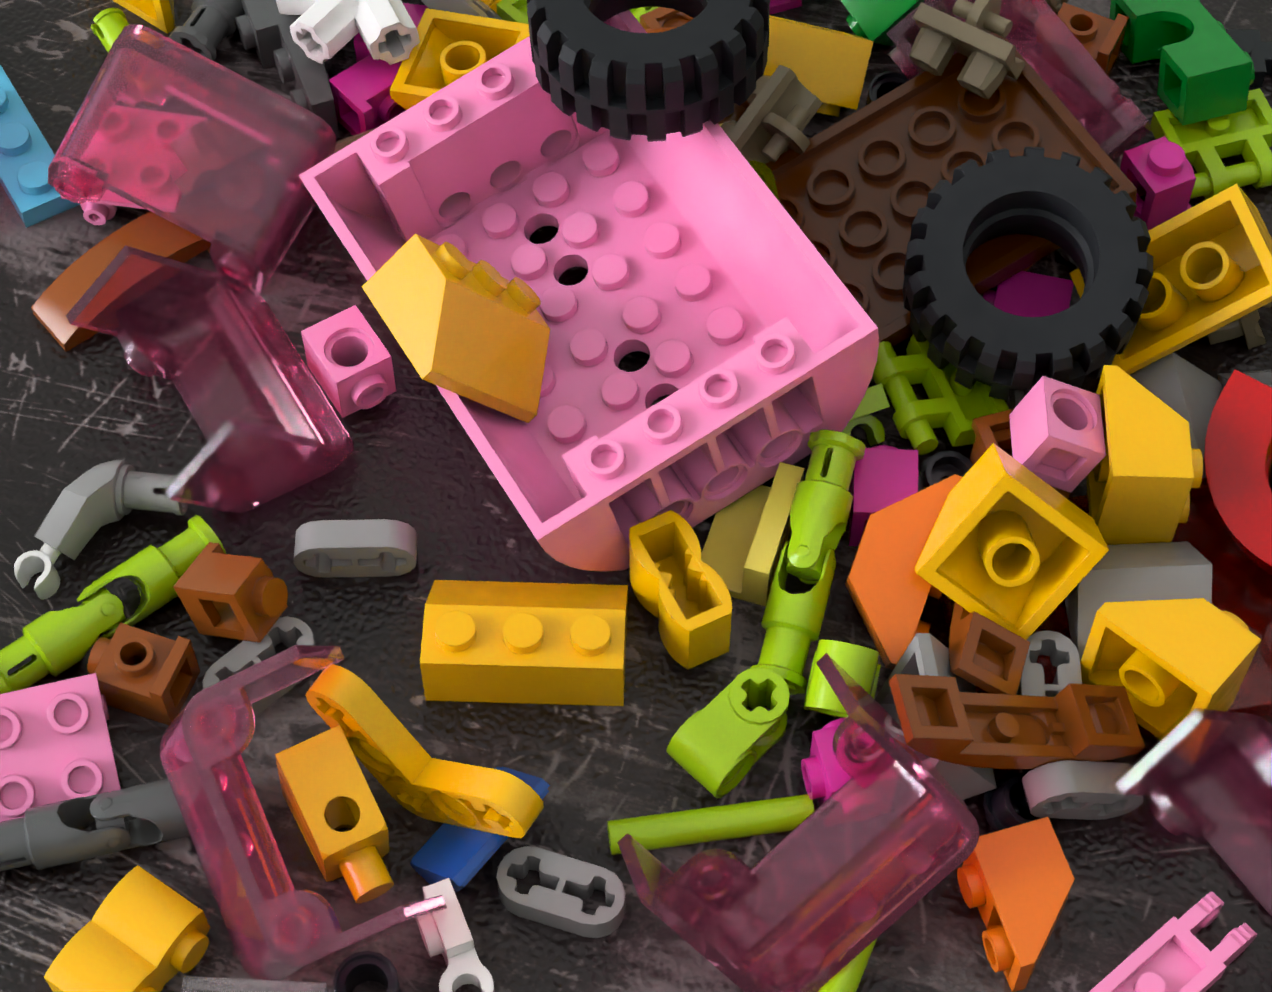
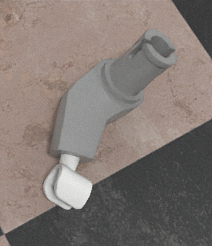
(84, 506)

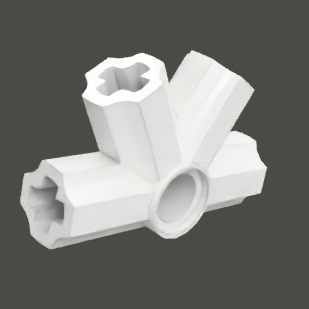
(331, 24)

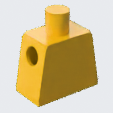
(330, 794)

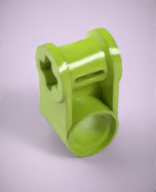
(856, 660)
(726, 738)

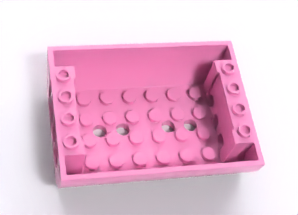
(680, 264)

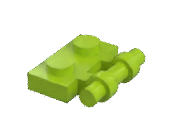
(1222, 137)
(948, 404)

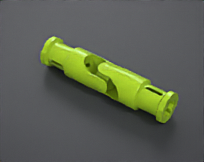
(817, 524)
(64, 636)

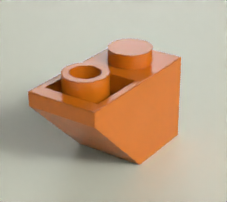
(1020, 890)

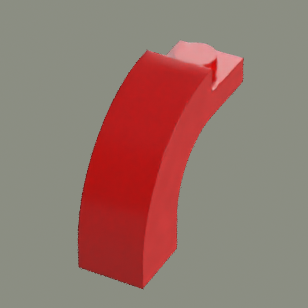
(1239, 465)

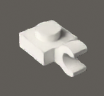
(450, 935)

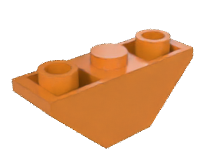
(884, 573)

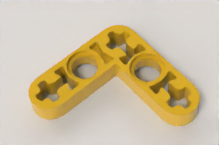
(423, 785)

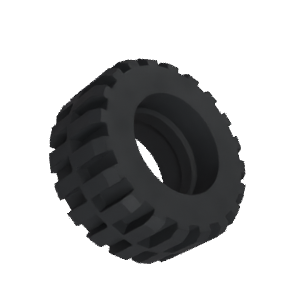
(648, 79)
(1040, 200)

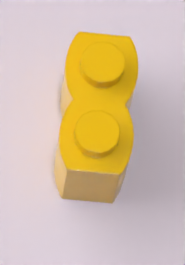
(680, 589)
(133, 941)

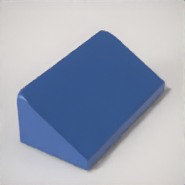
(461, 851)

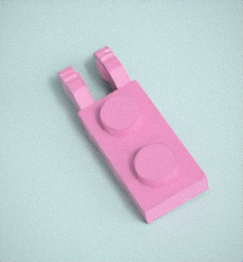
(1178, 960)

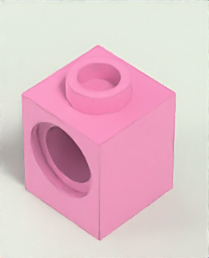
(343, 342)
(1058, 433)

